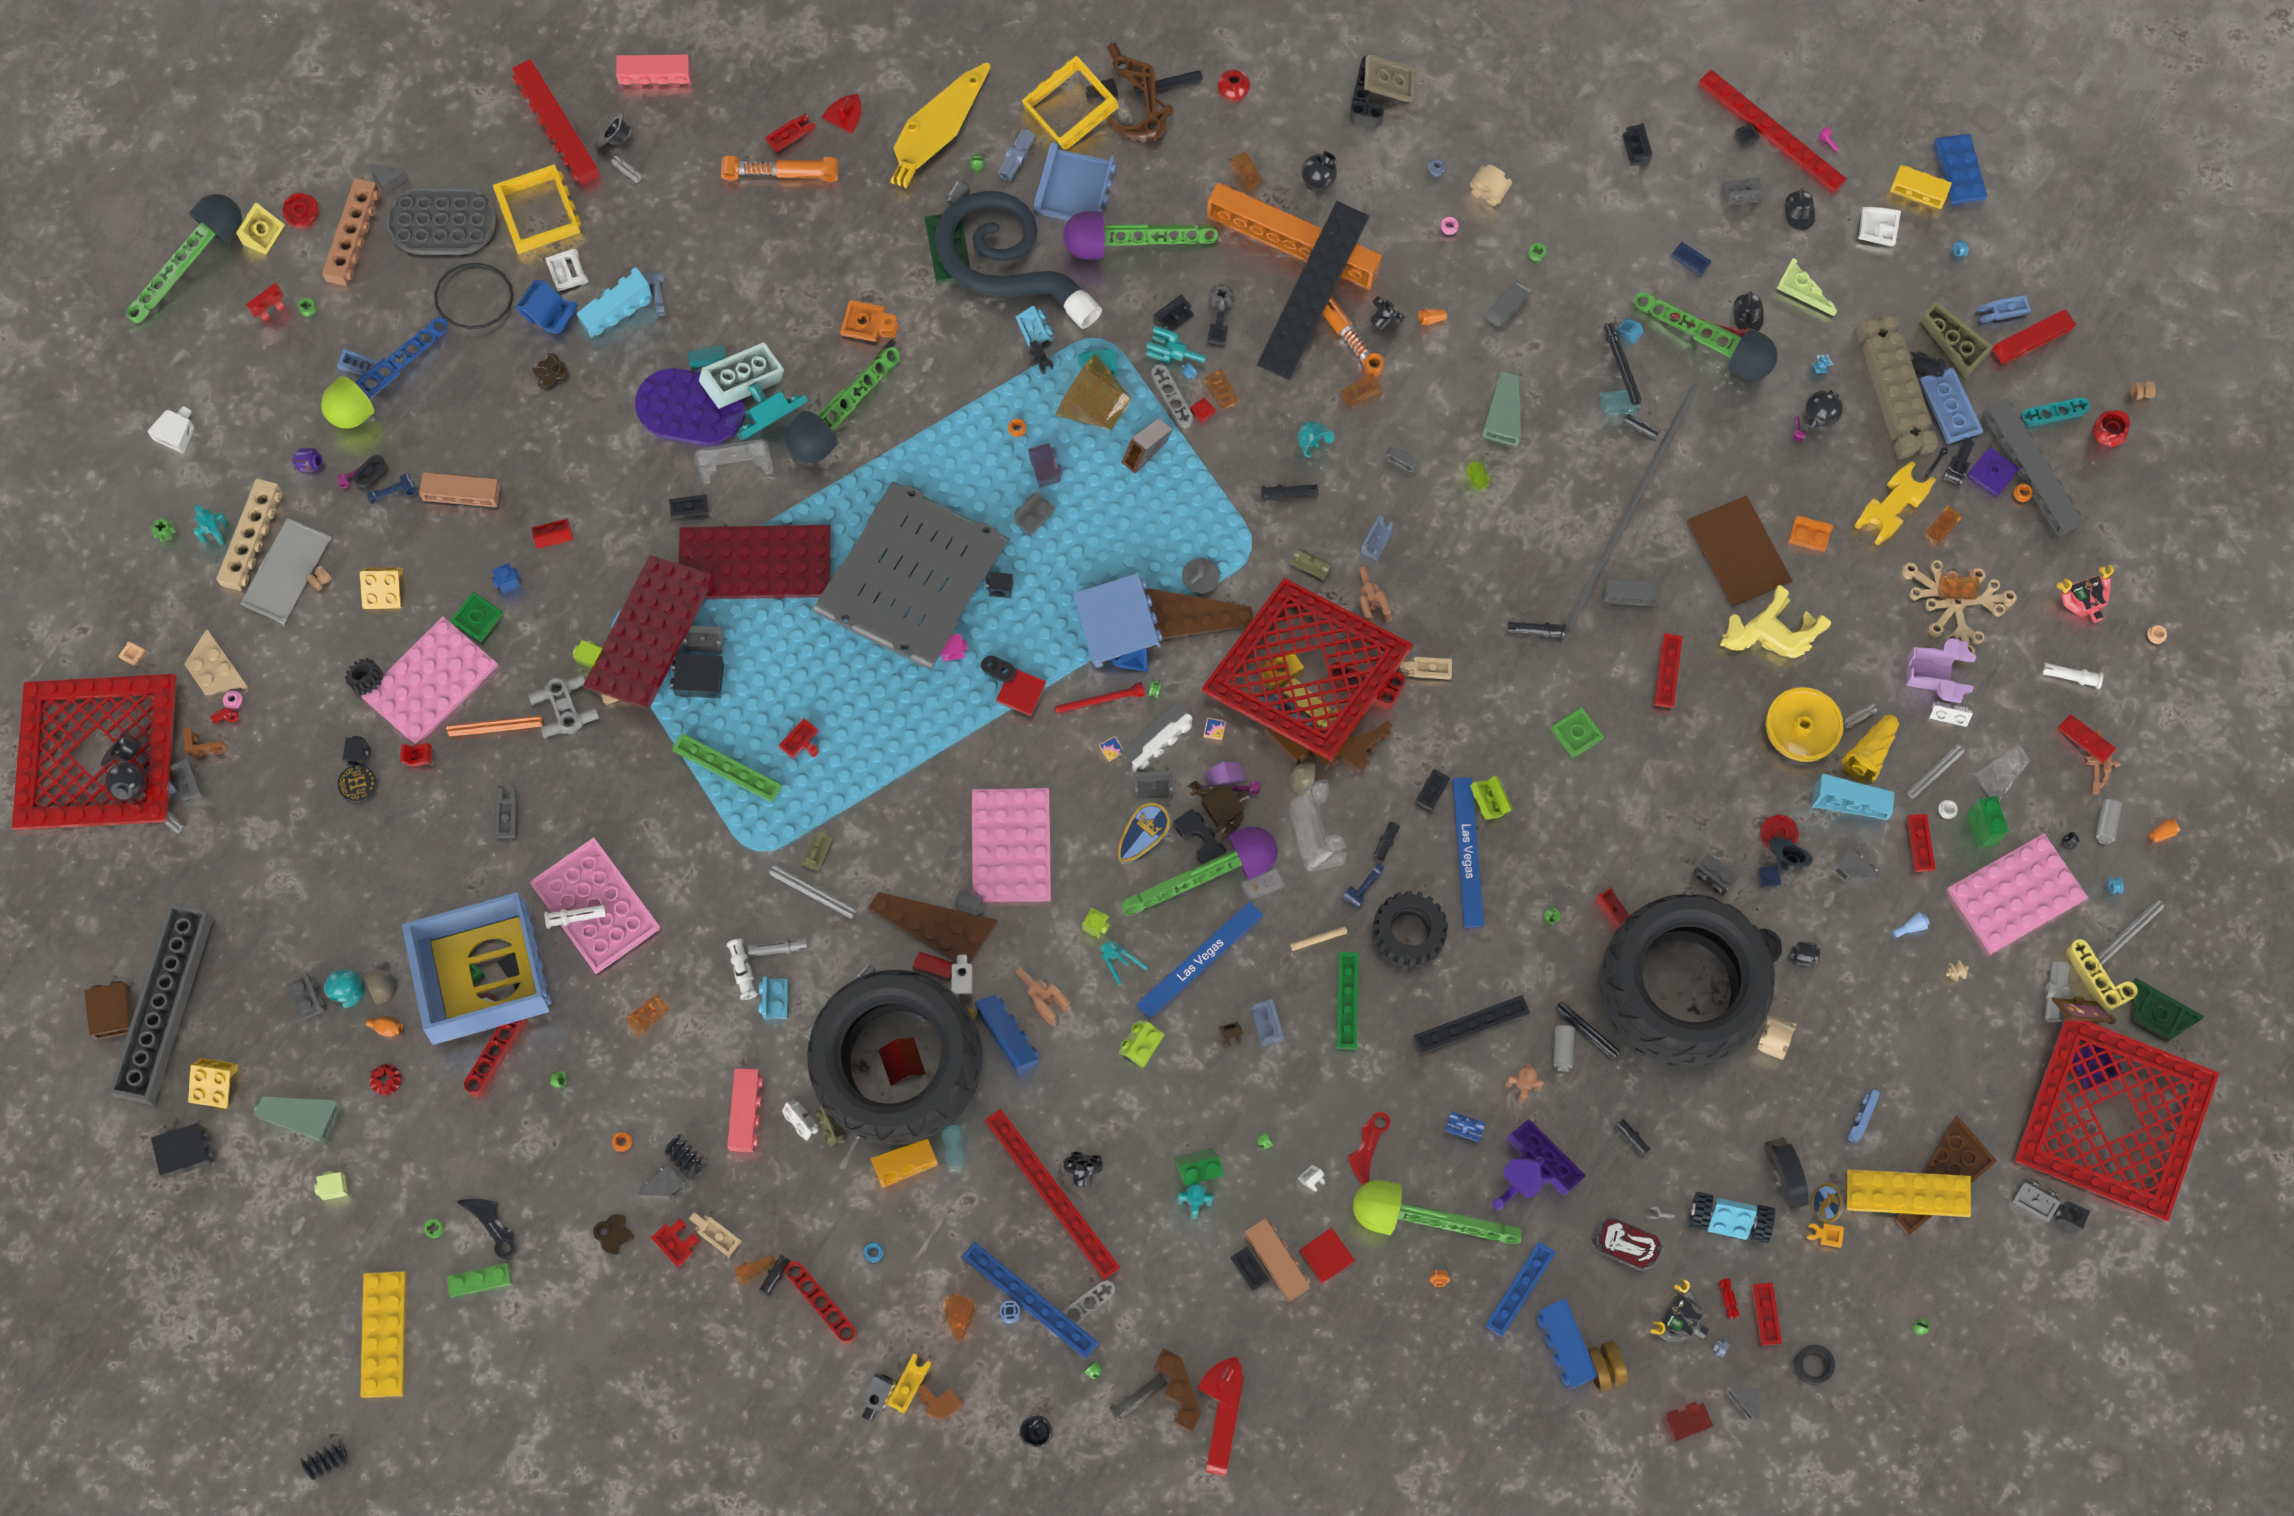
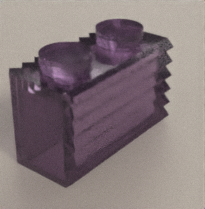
(1045, 465)

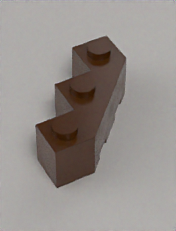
(1179, 1390)

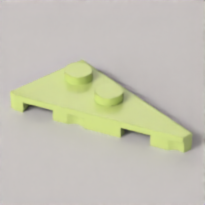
(1800, 286)

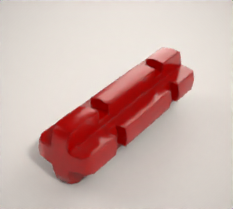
(1729, 1298)

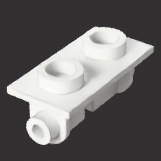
(1955, 715)
(804, 1126)

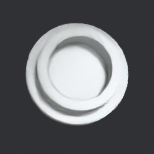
(1948, 809)

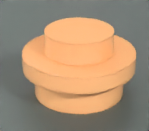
(2157, 634)

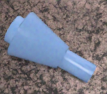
(1916, 923)

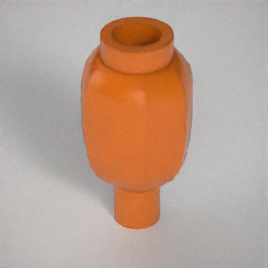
(386, 1025)

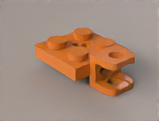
(877, 322)

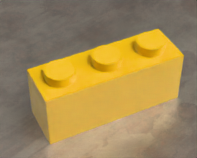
(1920, 186)

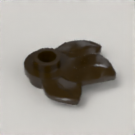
(548, 368)
(615, 1234)

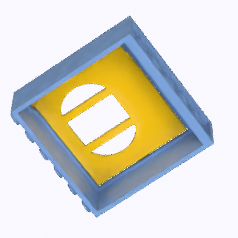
(452, 941)

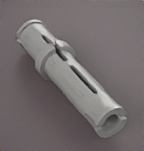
(786, 946)

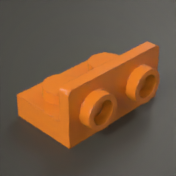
(1810, 533)

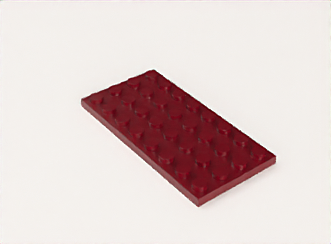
(760, 559)
(649, 631)

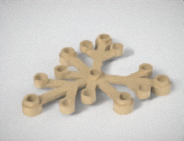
(1962, 630)

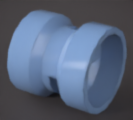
(1010, 1315)

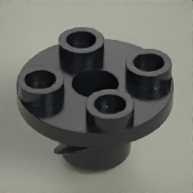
(1385, 314)
(1083, 1167)

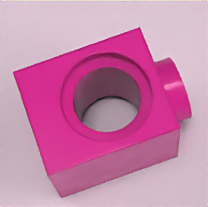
(954, 648)

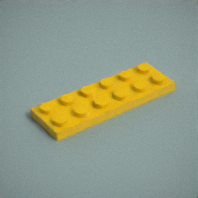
(1909, 1193)
(383, 1334)

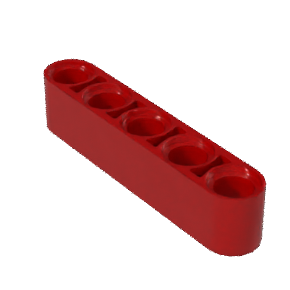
(2034, 336)
(494, 1061)
(825, 1311)
(1222, 1438)

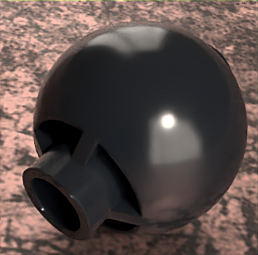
(1319, 171)
(1823, 409)
(125, 781)

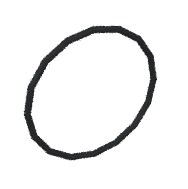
(470, 265)

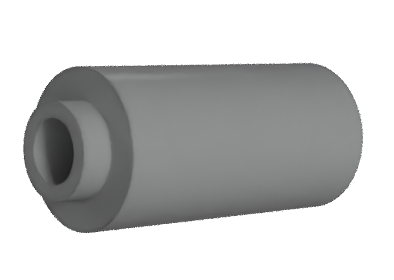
(2108, 821)
(1564, 1047)

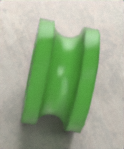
(1534, 256)
(306, 312)
(1155, 688)
(437, 1233)

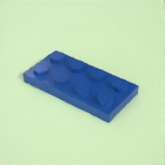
(1960, 168)

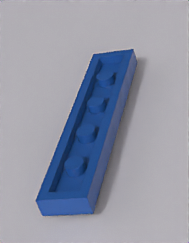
(1520, 1289)

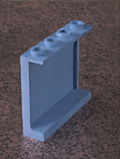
(1073, 184)
(1117, 618)

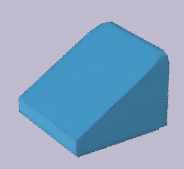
(1630, 330)

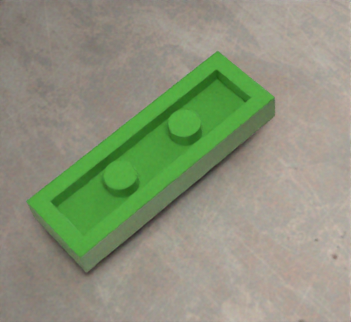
(479, 1280)

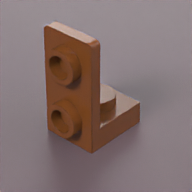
(194, 749)

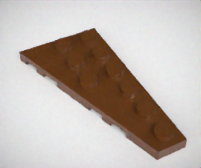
(938, 927)

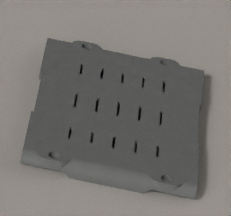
(942, 608)

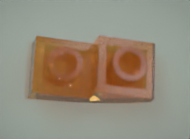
(1246, 170)
(1944, 524)

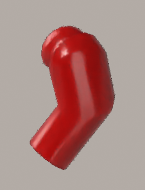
(225, 714)

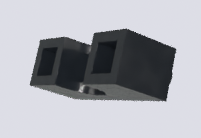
(1192, 825)

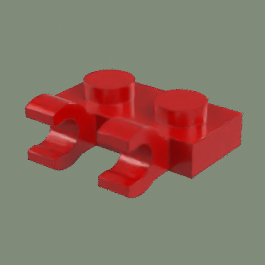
(267, 298)
(672, 1245)

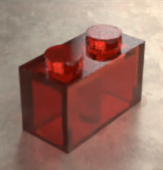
(1687, 1422)

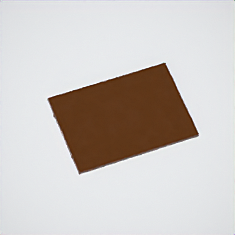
(1739, 551)

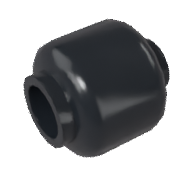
(1805, 954)

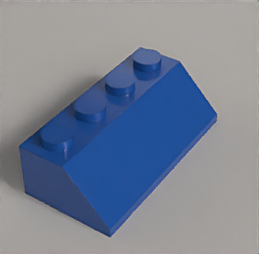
(1006, 1034)
(1567, 1344)

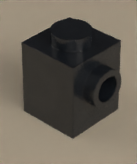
(356, 751)

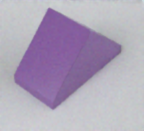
(1225, 774)

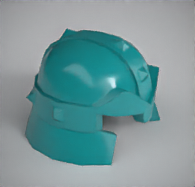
(1311, 434)
(345, 987)

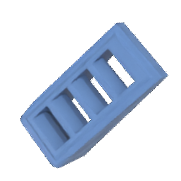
(342, 365)

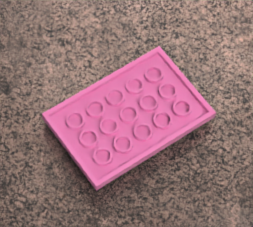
(430, 681)
(1011, 845)
(590, 880)
(2017, 893)

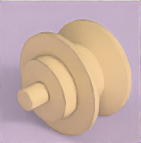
(1957, 970)

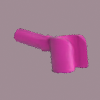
(1825, 136)

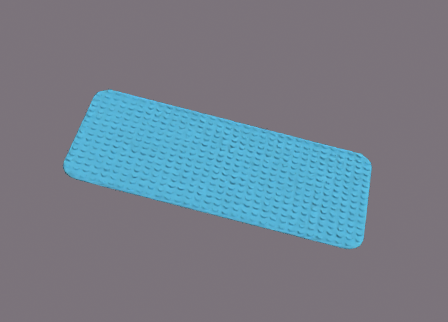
(890, 714)

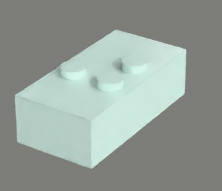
(731, 377)

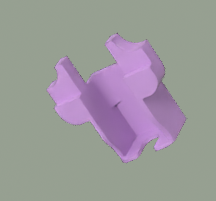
(1932, 669)

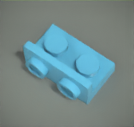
(1035, 326)
(774, 998)

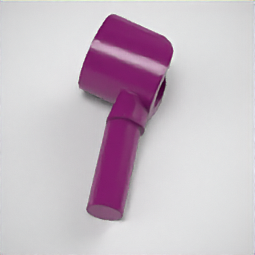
(1798, 434)
(343, 479)
(1252, 789)

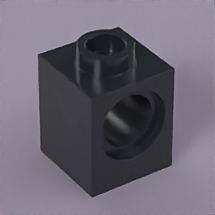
(999, 585)
(2080, 1216)

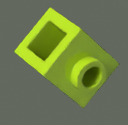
(587, 653)
(1096, 923)

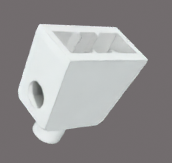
(173, 429)
(962, 979)

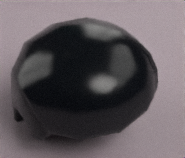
(1036, 1431)

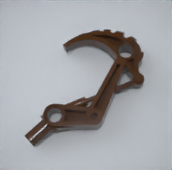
(1136, 72)

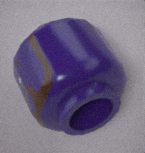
(307, 460)

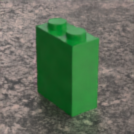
(1987, 822)
(1198, 1166)

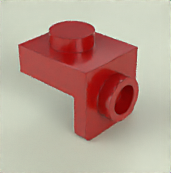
(416, 755)

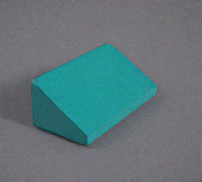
(706, 356)

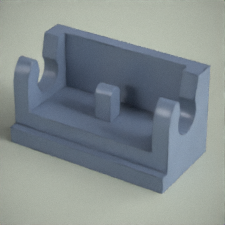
(1377, 538)
(1267, 1022)

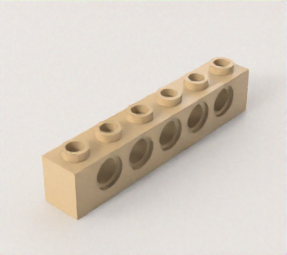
(260, 491)

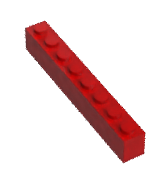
(556, 123)

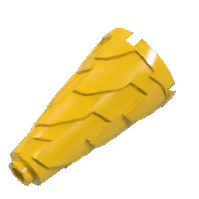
(1869, 753)

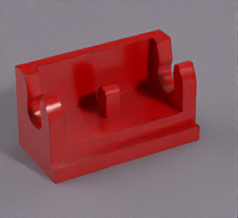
(1612, 907)

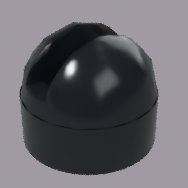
(2071, 840)

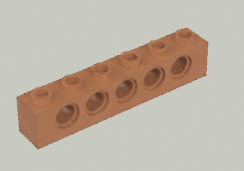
(359, 191)

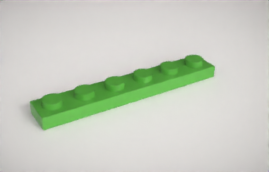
(727, 768)

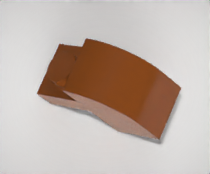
(940, 1408)

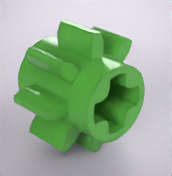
(163, 529)

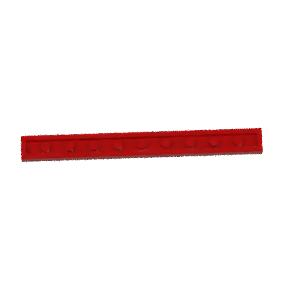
(1772, 131)
(1052, 1194)

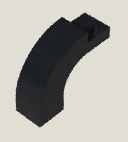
(1790, 1172)

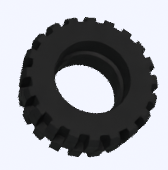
(1420, 907)

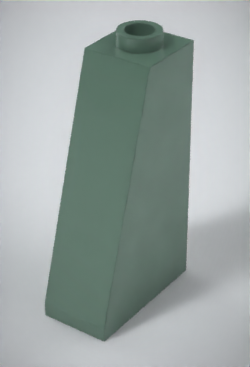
(1504, 414)
(304, 1116)

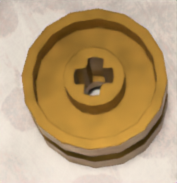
(1608, 1365)

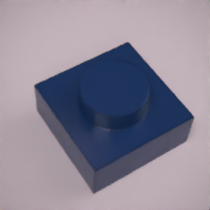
(1769, 877)

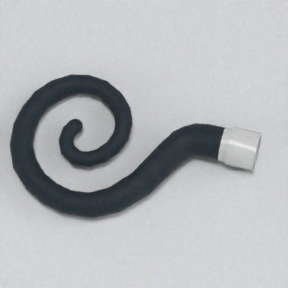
(1078, 304)

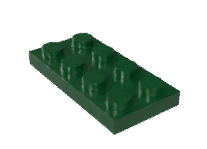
(940, 273)

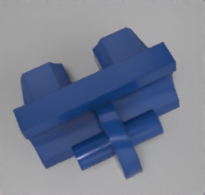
(1465, 1126)

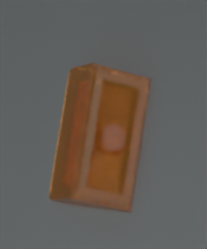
(1958, 587)

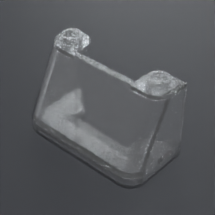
(709, 457)
(1316, 847)

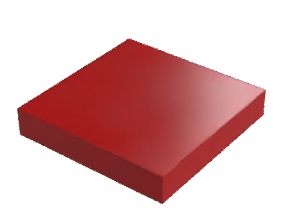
(1021, 693)
(1326, 1255)

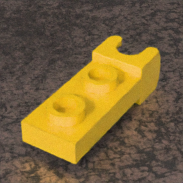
(908, 1385)

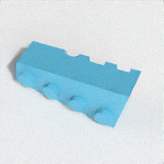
(615, 303)
(1852, 797)

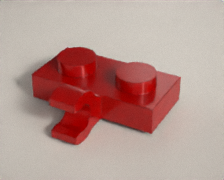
(800, 739)

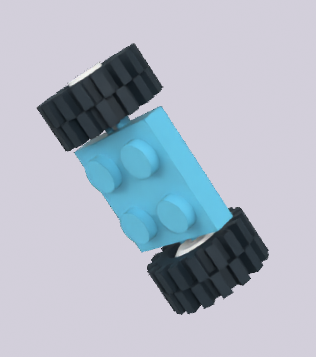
(1732, 1218)

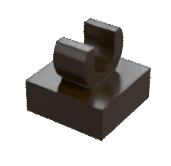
(1231, 1030)

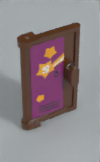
(2083, 1010)

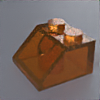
(959, 1315)

